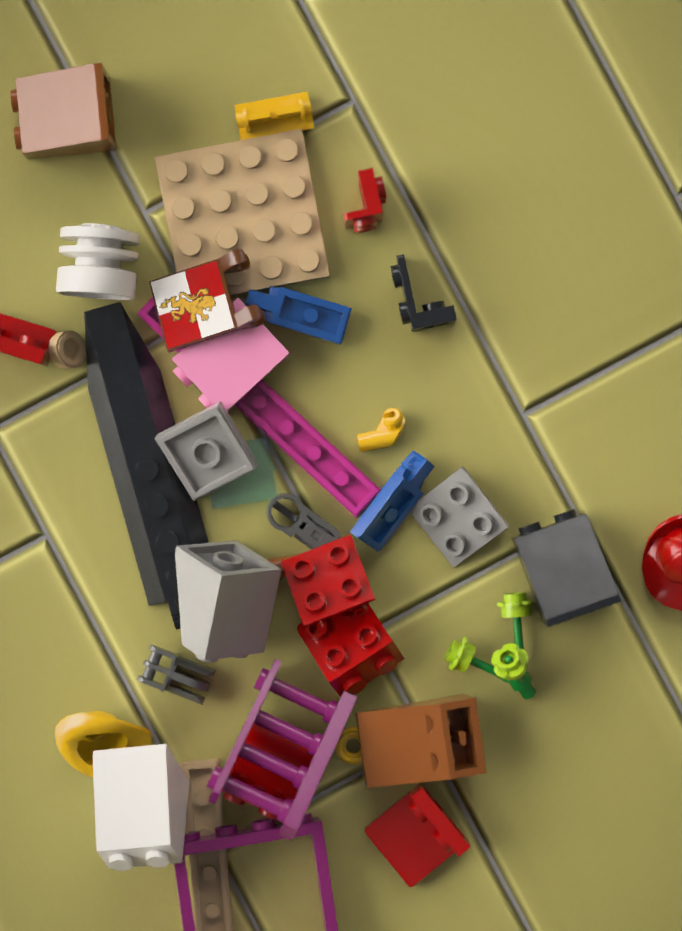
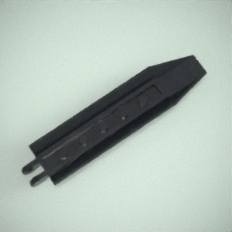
(130, 413)

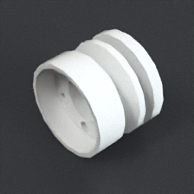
(98, 262)

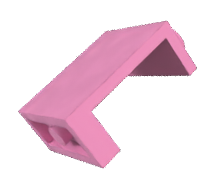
(229, 364)

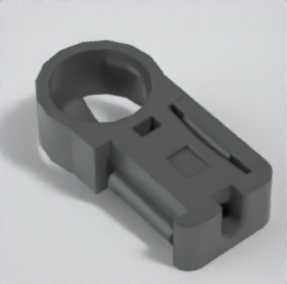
(308, 527)

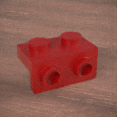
(372, 195)

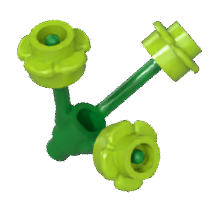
(508, 663)

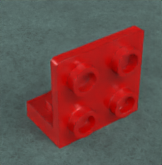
(416, 835)

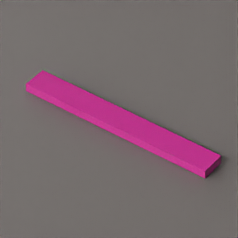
(297, 439)

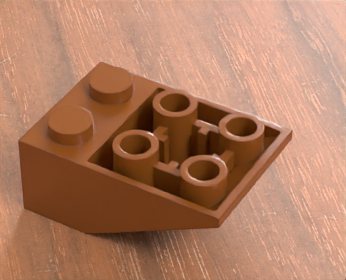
(421, 741)

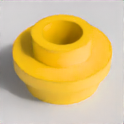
(342, 752)

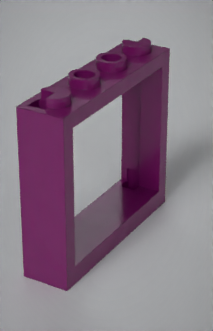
(262, 831)

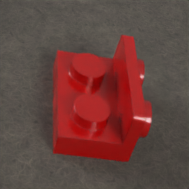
(25, 339)

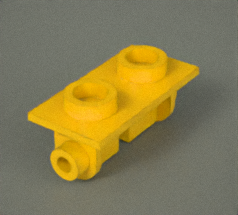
(274, 115)

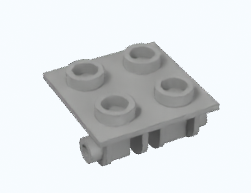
(458, 517)

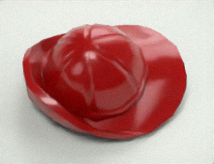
(663, 563)

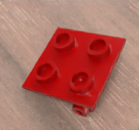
(328, 581)

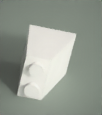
(139, 806)

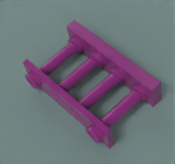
(303, 778)

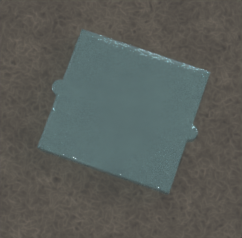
(253, 486)

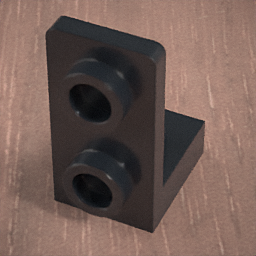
(433, 313)

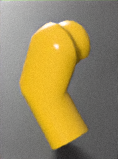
(386, 432)

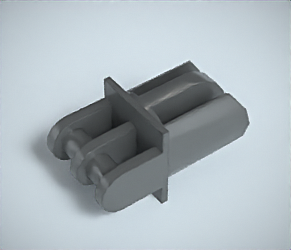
(152, 665)

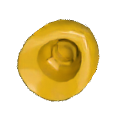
(94, 731)

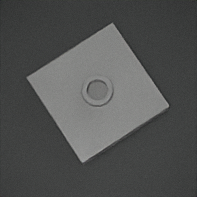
(207, 451)

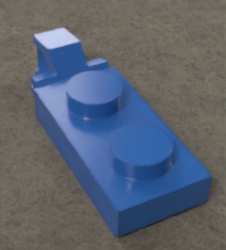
(302, 313)
(393, 502)

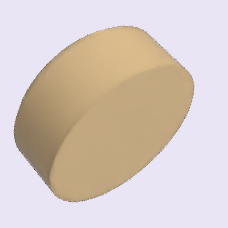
(67, 350)

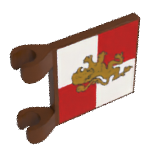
(198, 302)

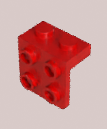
(351, 649)
(262, 778)

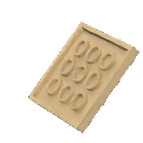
(250, 199)

